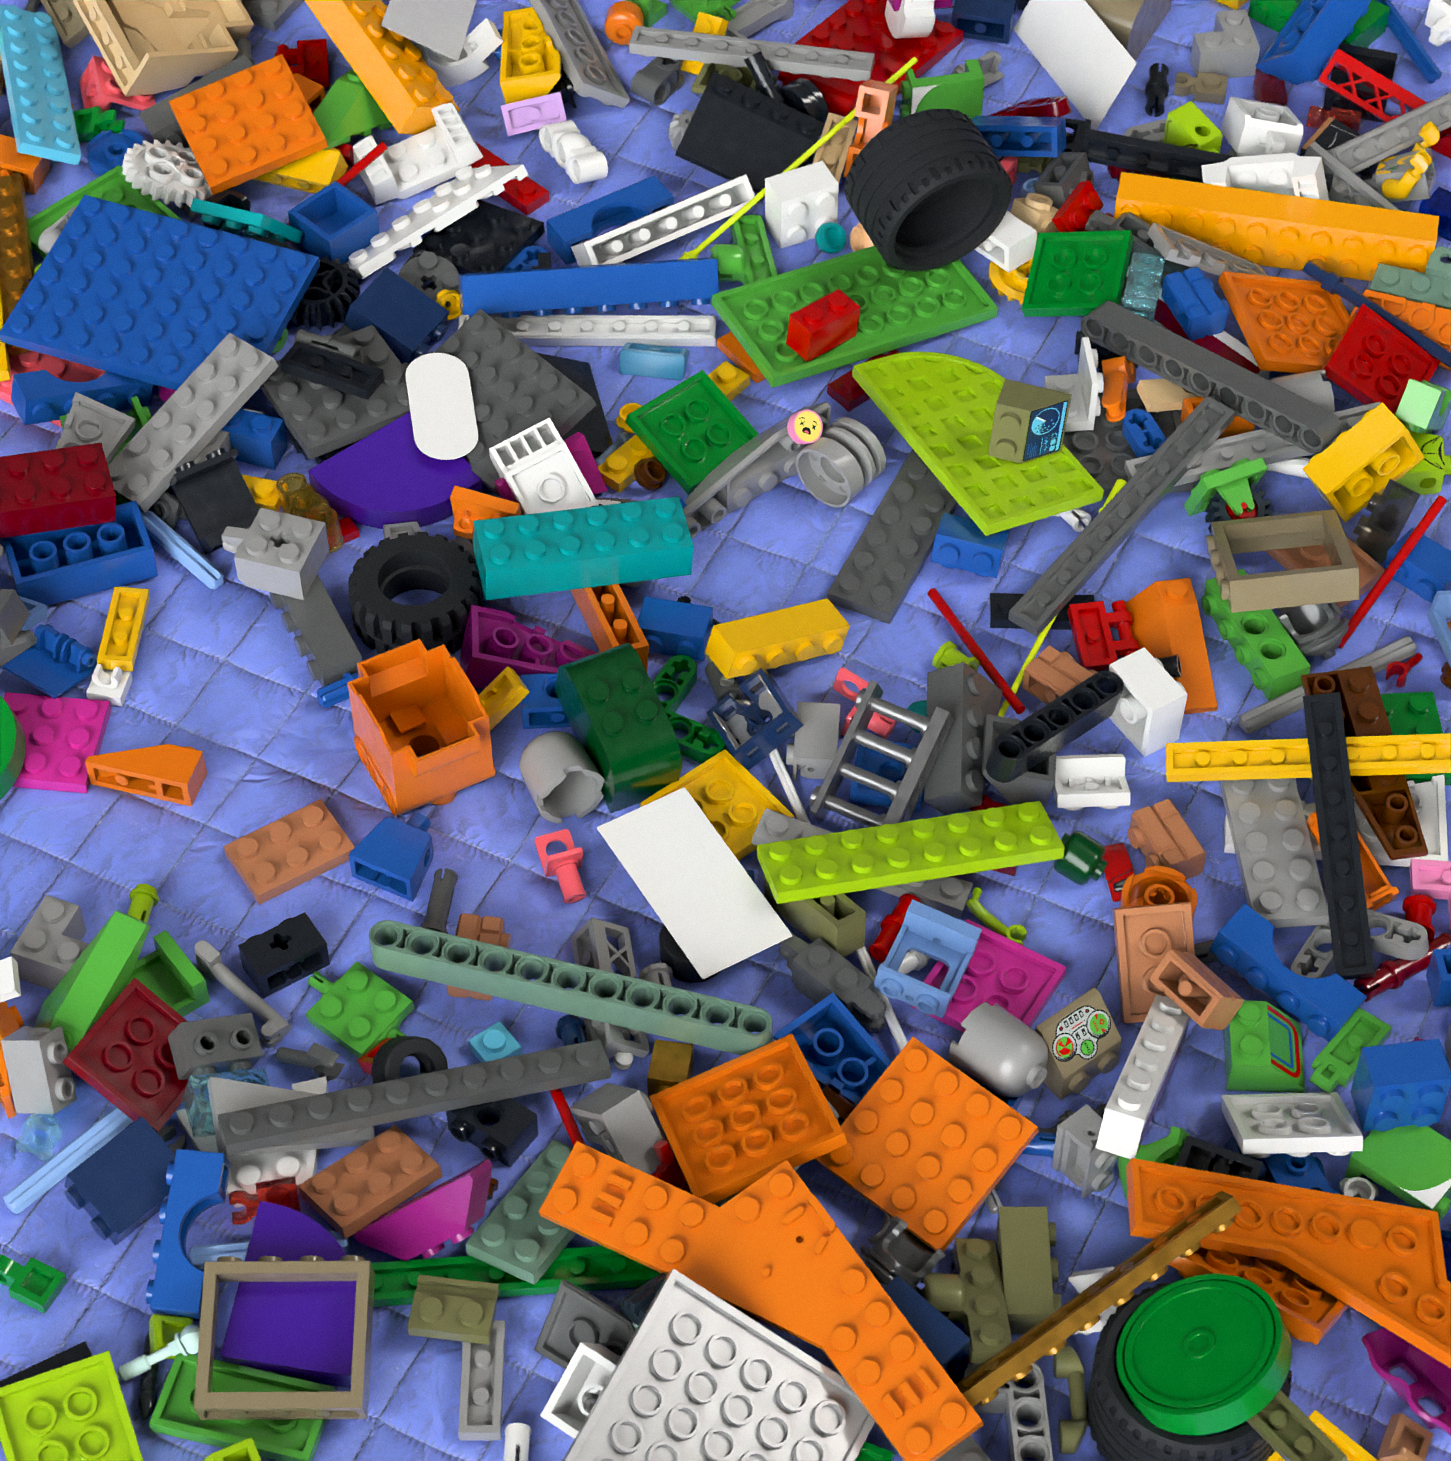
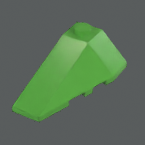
(348, 111)
(94, 979)

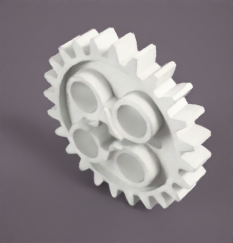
(165, 172)

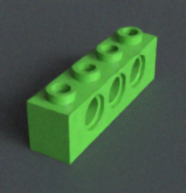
(1258, 643)

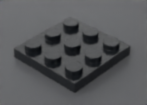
(483, 239)

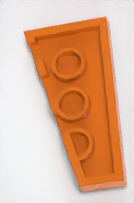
(1423, 317)

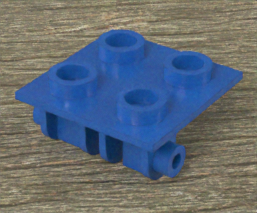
(53, 662)

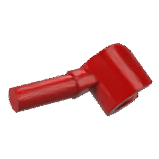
(1402, 669)

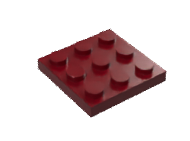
(131, 1057)

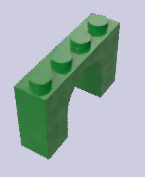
(1366, 29)

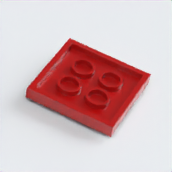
(1377, 360)

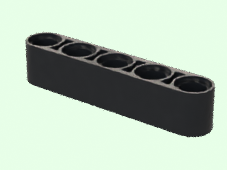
(1054, 726)

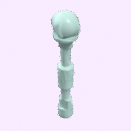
(184, 1343)

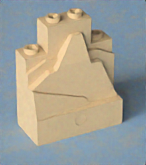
(164, 42)

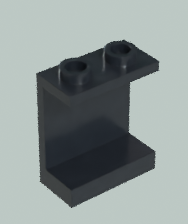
(1379, 61)
(214, 497)

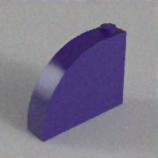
(391, 480)
(293, 1326)

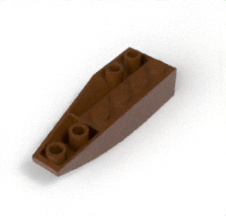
(1381, 798)

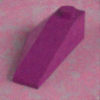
(497, 641)

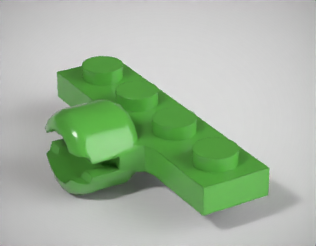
(749, 256)

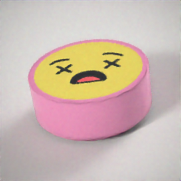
(804, 427)

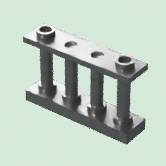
(918, 760)

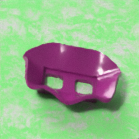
(1430, 1376)

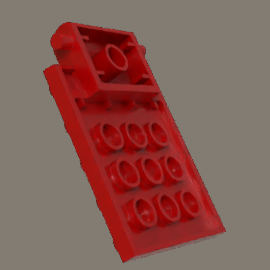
(863, 28)

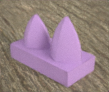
(533, 113)

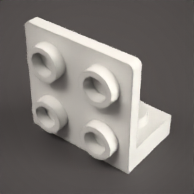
(1083, 387)

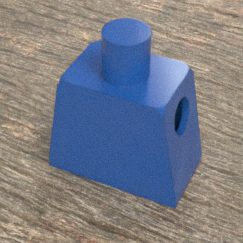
(395, 856)

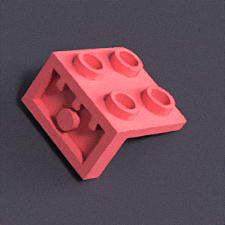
(100, 88)

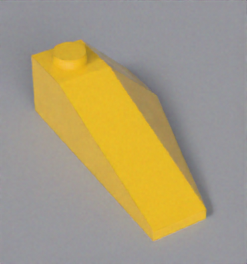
(528, 57)

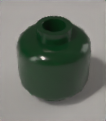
(1081, 858)

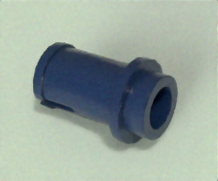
(571, 1030)

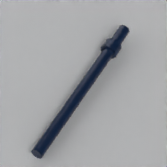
(1334, 284)

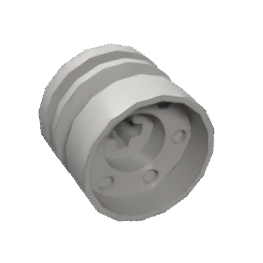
(840, 462)

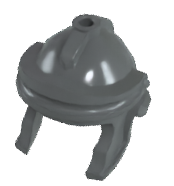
(1315, 628)
(899, 1253)

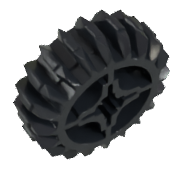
(327, 296)

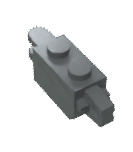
(1141, 243)
(822, 971)

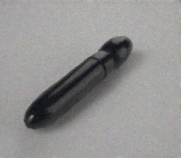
(148, 1383)

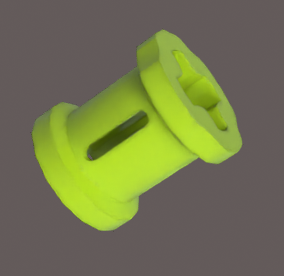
(949, 655)

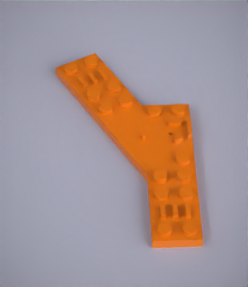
(1358, 1249)
(784, 1264)

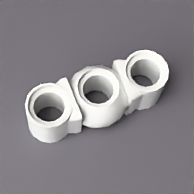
(573, 152)

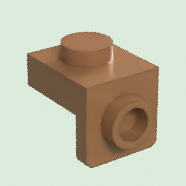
(1404, 1440)

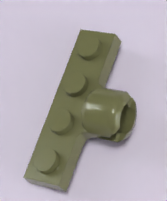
(973, 1297)

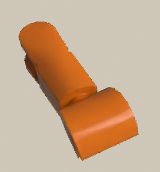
(1117, 375)

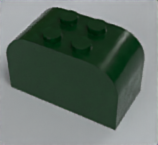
(620, 724)

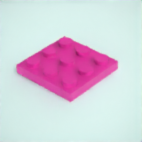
(58, 739)
(1001, 975)

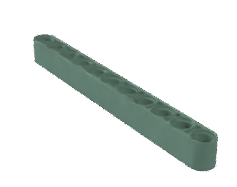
(588, 985)

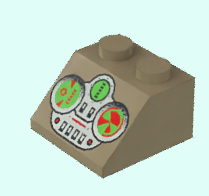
(1079, 1044)

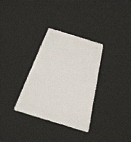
(431, 23)
(1076, 53)
(694, 883)

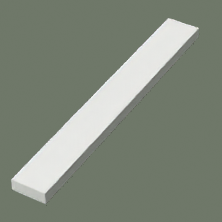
(609, 329)

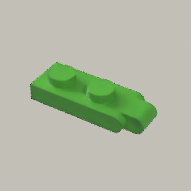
(1340, 1057)

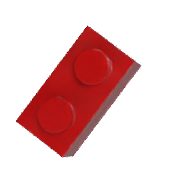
(823, 325)

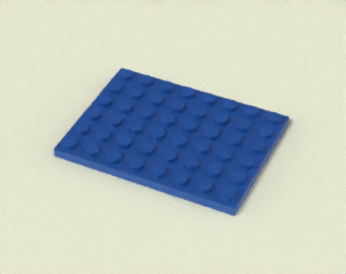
(154, 293)

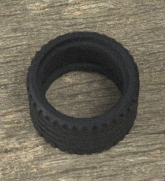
(928, 189)
(1129, 1436)

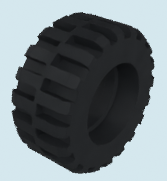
(409, 565)

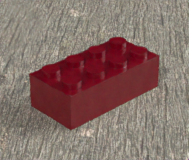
(55, 490)

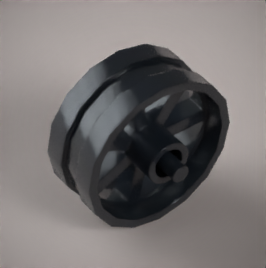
(806, 98)

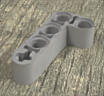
(1022, 1405)

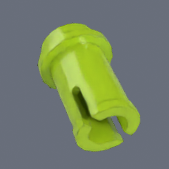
(142, 899)

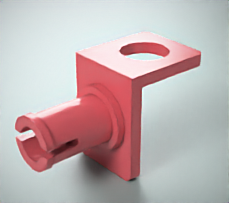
(878, 724)
(563, 864)

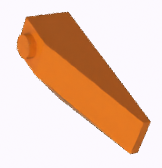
(1170, 624)

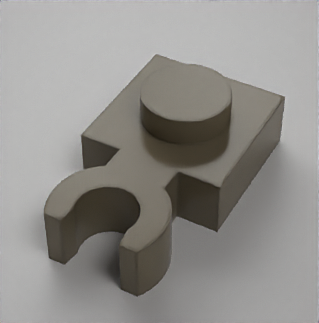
(1205, 87)

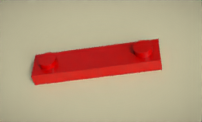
(523, 194)

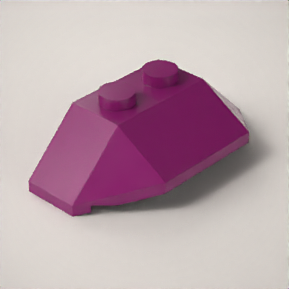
(432, 1217)

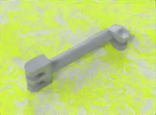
(211, 966)

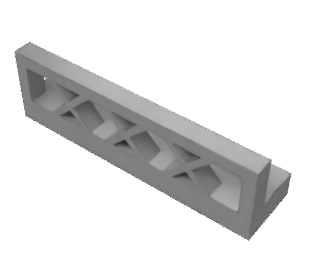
(1350, 188)
(595, 951)

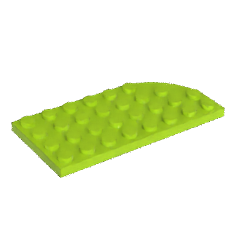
(947, 417)

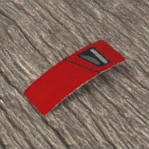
(1117, 869)

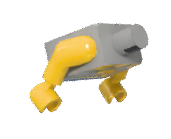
(1408, 174)

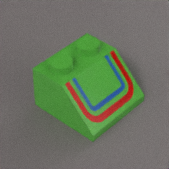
(1263, 1050)

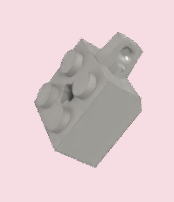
(278, 552)

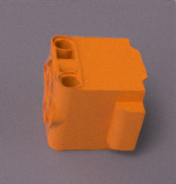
(417, 706)

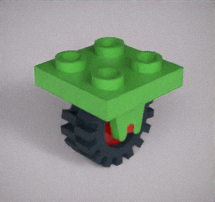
(1230, 493)

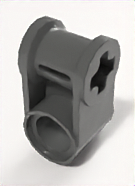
(658, 80)

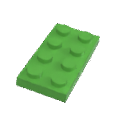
(273, 1438)

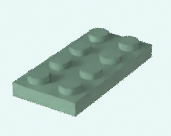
(515, 1233)

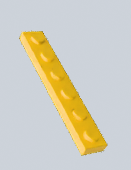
(619, 466)

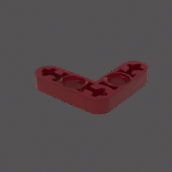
(1038, 107)

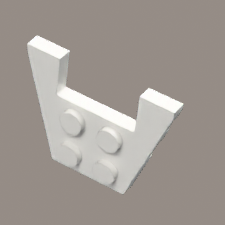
(261, 1167)

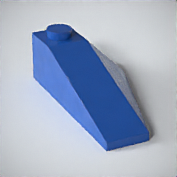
(838, 1048)

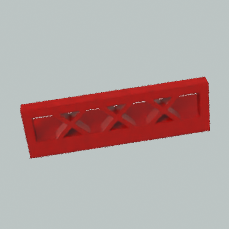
(1371, 79)

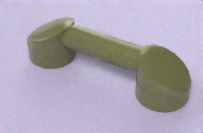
(1071, 1432)

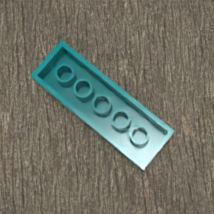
(582, 548)

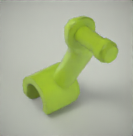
(1014, 932)

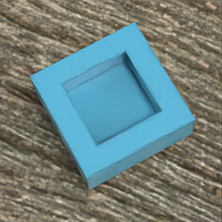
(494, 1044)

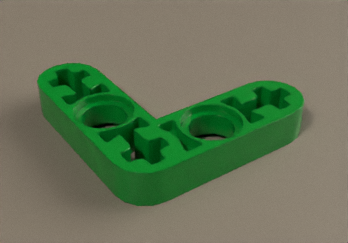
(706, 736)

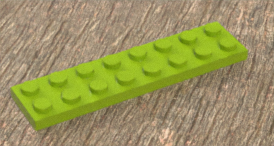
(909, 852)

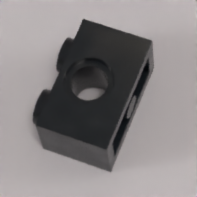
(504, 1141)

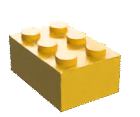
(1363, 461)

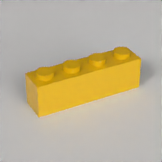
(310, 172)
(777, 638)

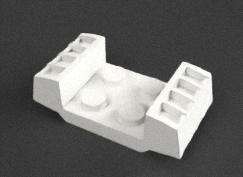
(419, 160)
(1271, 173)
(541, 471)

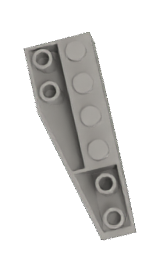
(747, 473)

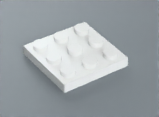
(1291, 1124)

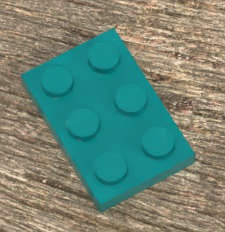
(239, 220)

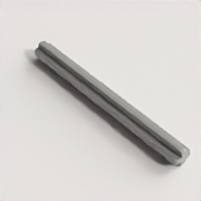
(1293, 700)

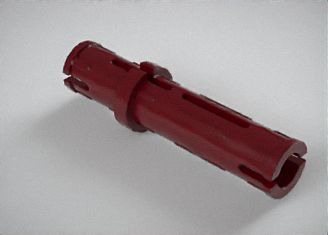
(1394, 973)

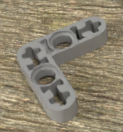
(1408, 945)

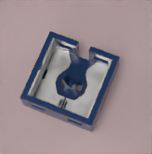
(738, 723)

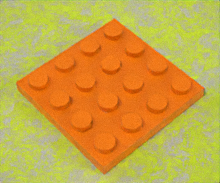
(248, 124)
(1285, 320)
(747, 1119)
(928, 1144)
(1302, 1305)

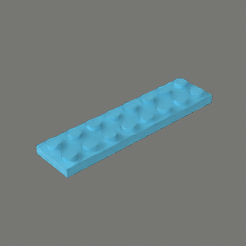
(37, 86)

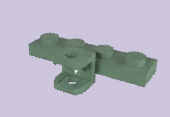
(1419, 287)

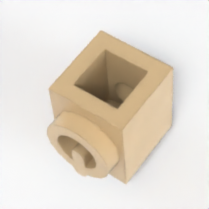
(1035, 211)

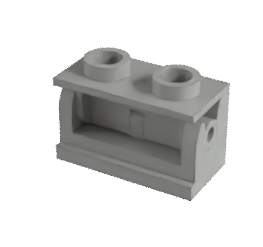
(816, 740)
(36, 1070)
(1077, 1152)

